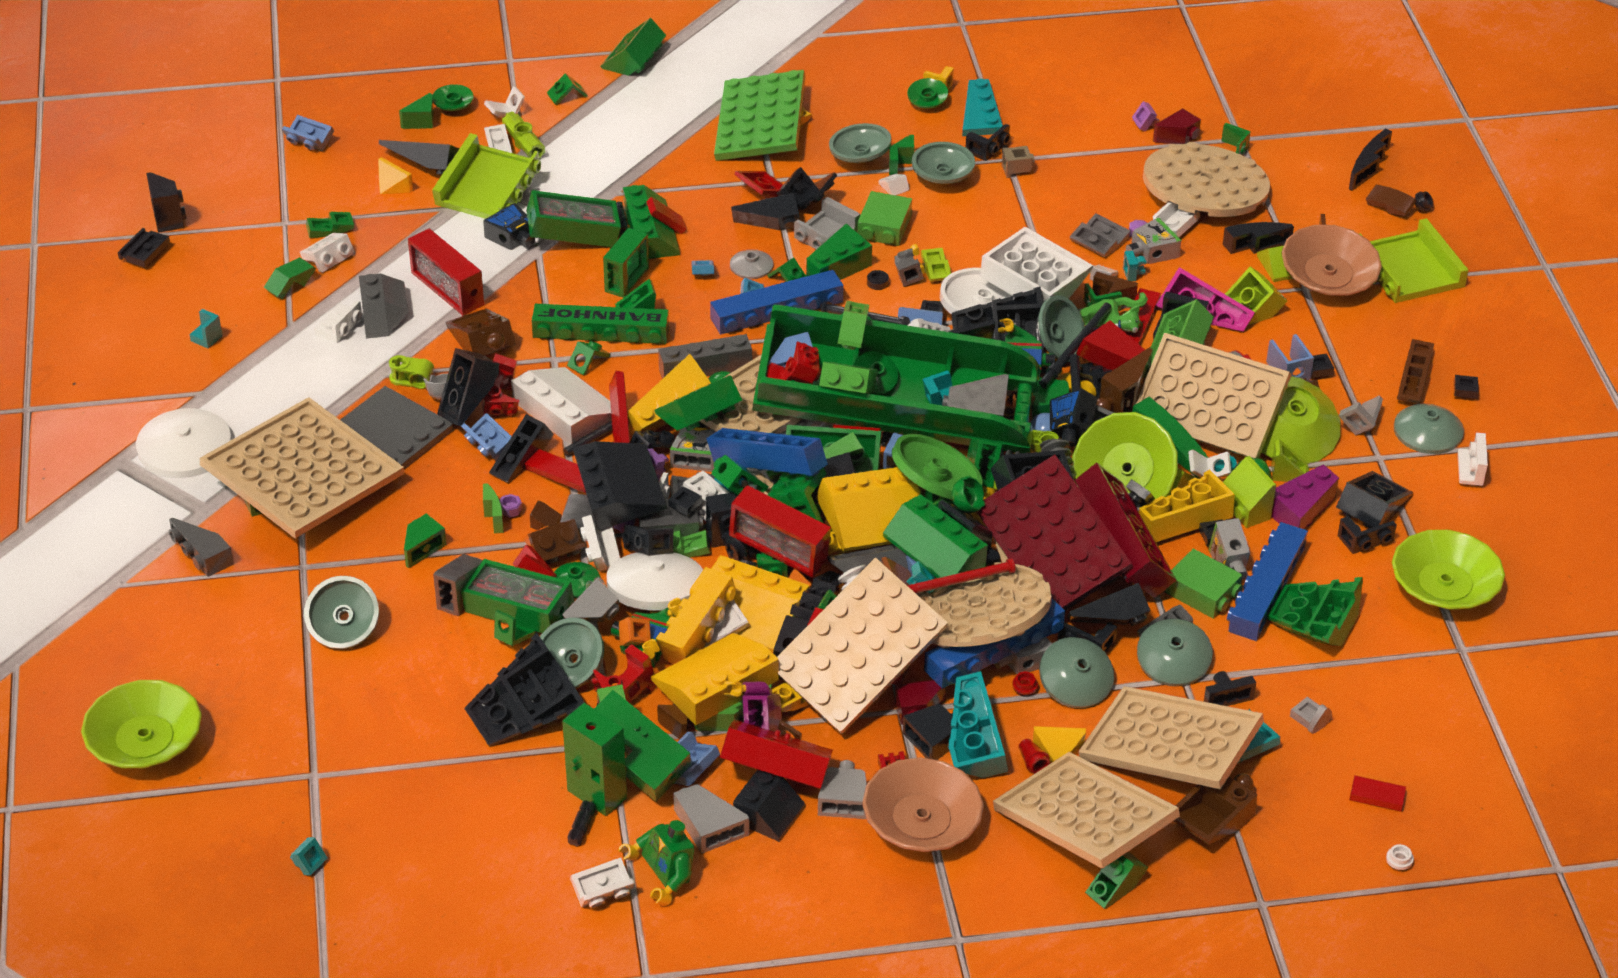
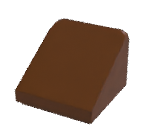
(543, 516)

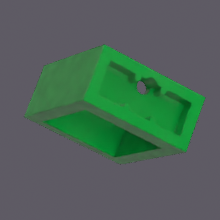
(626, 262)

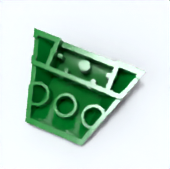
(1318, 611)

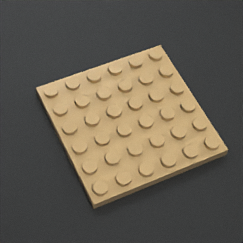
(301, 467)

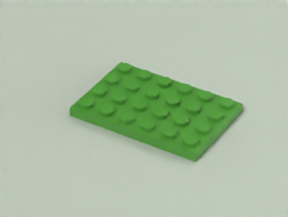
(760, 115)

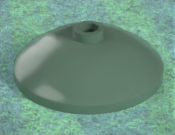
(860, 143)
(943, 162)
(1059, 324)
(1428, 428)
(335, 598)
(574, 639)
(1172, 663)
(1069, 682)

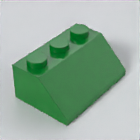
(635, 49)
(701, 404)

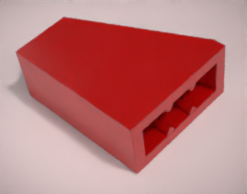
(1109, 346)

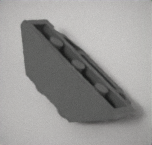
(382, 303)
(853, 559)

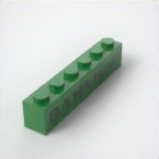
(600, 323)

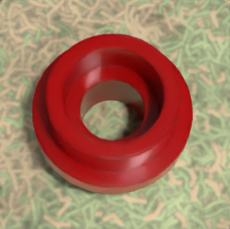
(1025, 683)

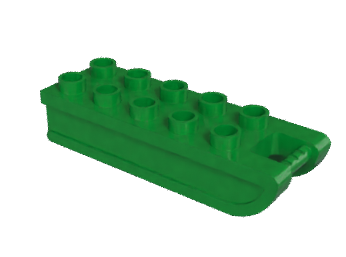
(904, 408)

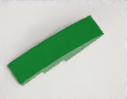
(1181, 438)

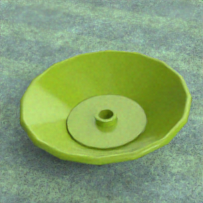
(1308, 430)
(1133, 441)
(1448, 569)
(141, 724)

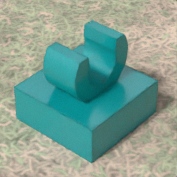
(1132, 266)
(920, 574)
(308, 856)

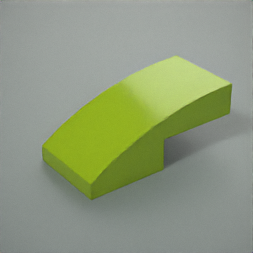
(935, 264)

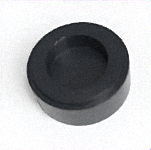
(877, 280)

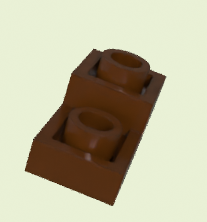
(1394, 200)

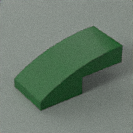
(335, 223)

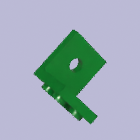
(796, 492)

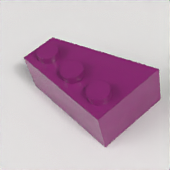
(1304, 497)

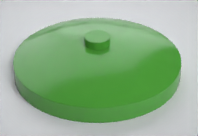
(932, 463)

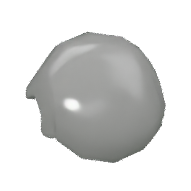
(436, 385)

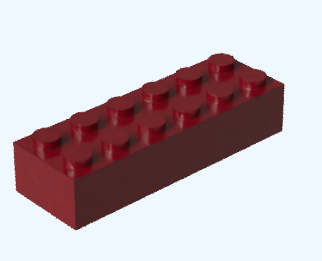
(1125, 523)

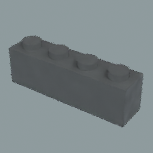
(711, 355)

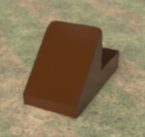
(1108, 284)
(673, 719)

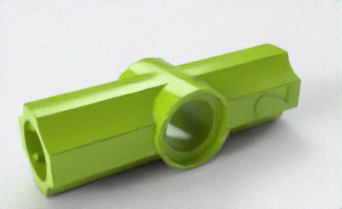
(523, 134)

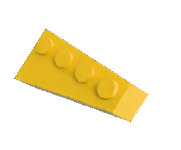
(679, 382)

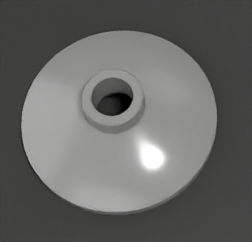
(751, 264)

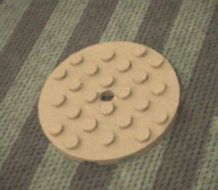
(1206, 179)
(990, 607)

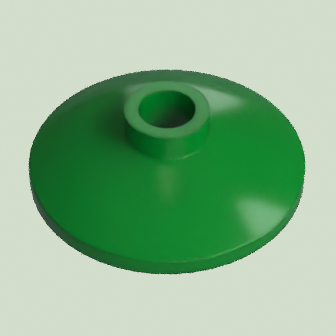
(927, 93)
(453, 97)
(888, 374)
(578, 574)

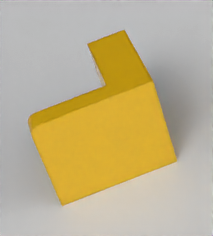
(946, 76)

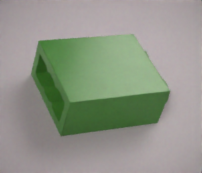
(885, 218)
(848, 377)
(1204, 583)

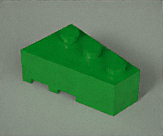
(843, 252)

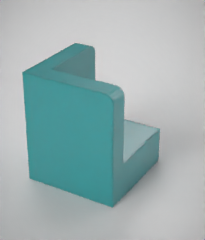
(208, 331)
(937, 386)

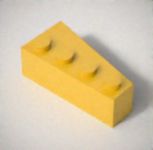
(1187, 507)
(697, 616)

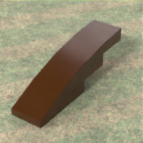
(1415, 371)

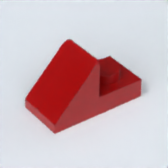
(532, 561)

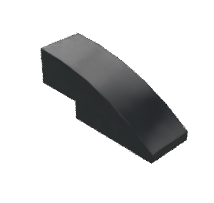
(1256, 236)

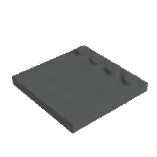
(398, 425)

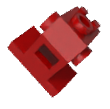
(800, 368)
(496, 401)
(635, 677)

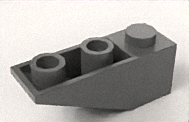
(205, 547)

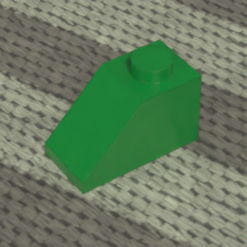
(422, 539)

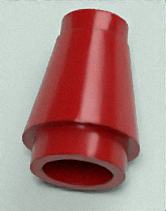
(1033, 756)

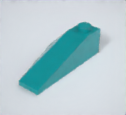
(974, 733)

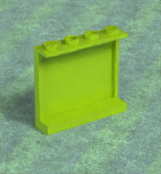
(484, 179)
(1418, 264)

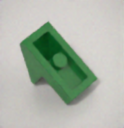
(641, 297)

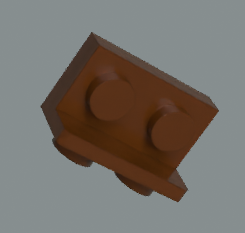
(557, 541)

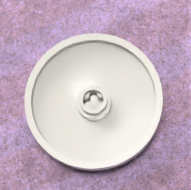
(967, 289)
(177, 440)
(652, 580)

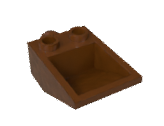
(482, 331)
(1123, 385)
(1218, 812)

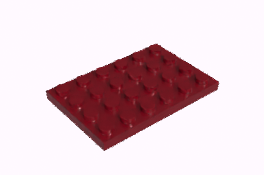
(1055, 531)

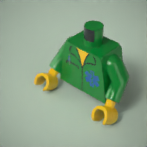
(669, 856)

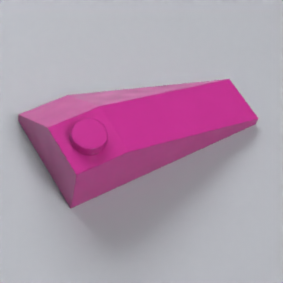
(1225, 310)

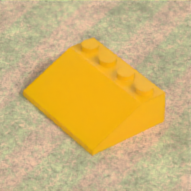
(864, 504)
(762, 598)
(698, 680)

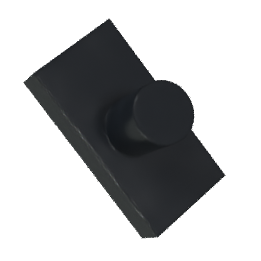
(1228, 691)

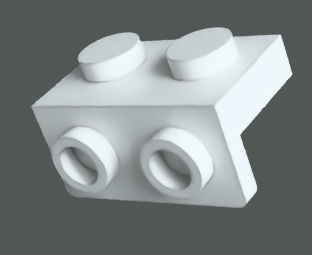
(602, 544)
(602, 883)

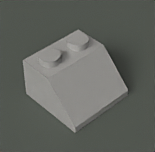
(594, 604)

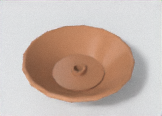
(1331, 260)
(922, 804)

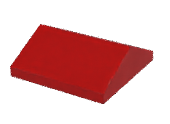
(760, 182)

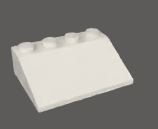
(1033, 261)
(561, 402)

